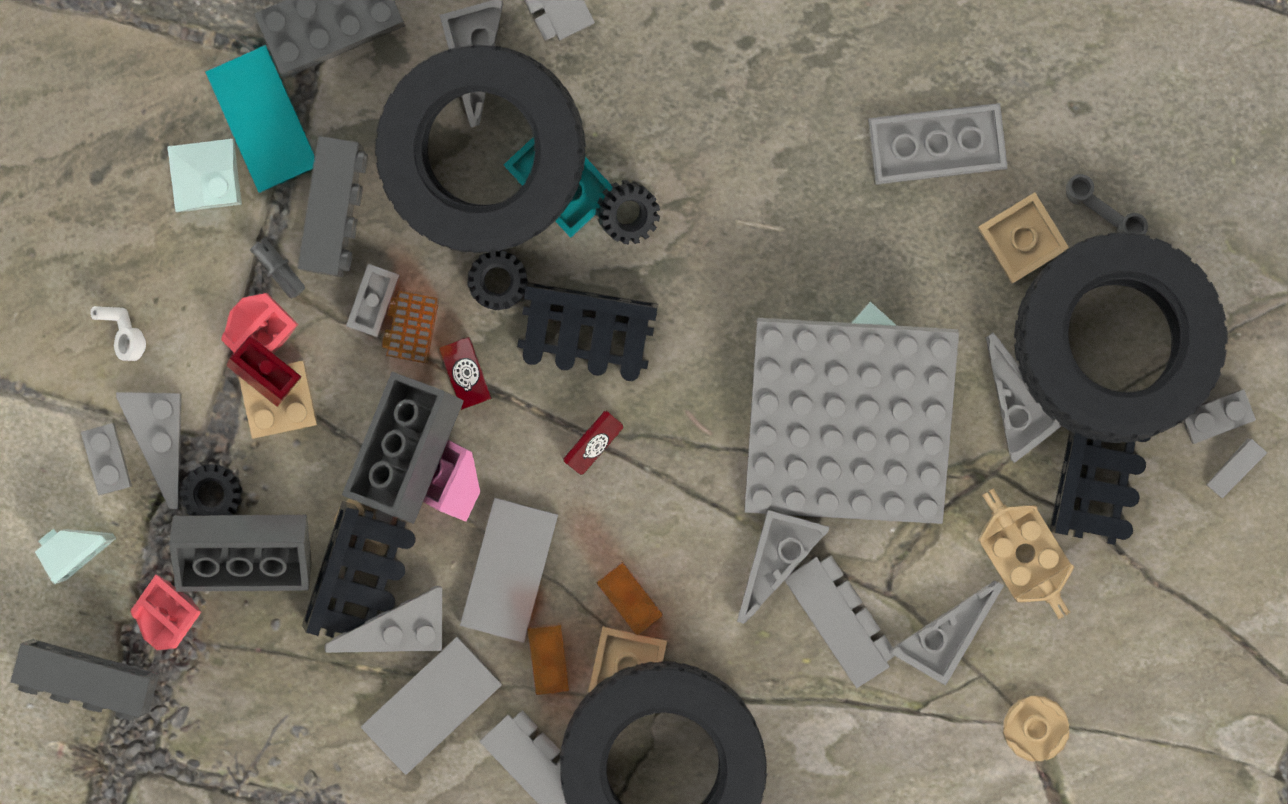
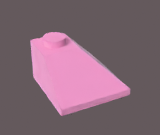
(454, 483)

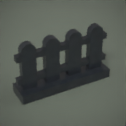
(571, 319)
(1088, 489)
(355, 558)

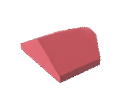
(261, 319)
(164, 614)

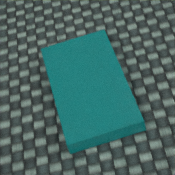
(262, 119)

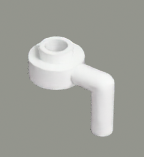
(129, 341)

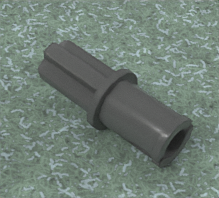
(277, 268)

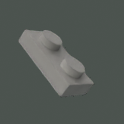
(372, 300)
(1219, 416)
(106, 459)

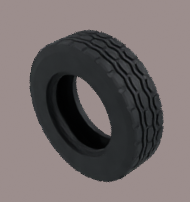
(405, 162)
(1183, 297)
(654, 690)

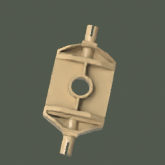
(1047, 570)

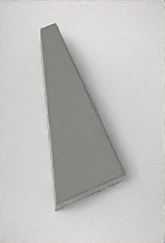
(1236, 467)

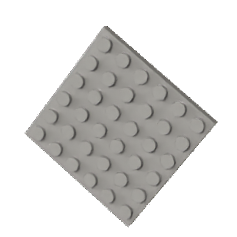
(851, 420)

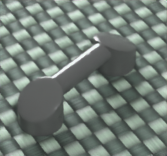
(1080, 191)

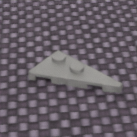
(473, 27)
(1022, 417)
(157, 428)
(779, 550)
(409, 627)
(944, 641)

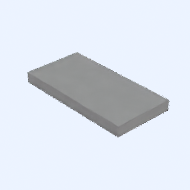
(937, 143)
(509, 570)
(431, 705)

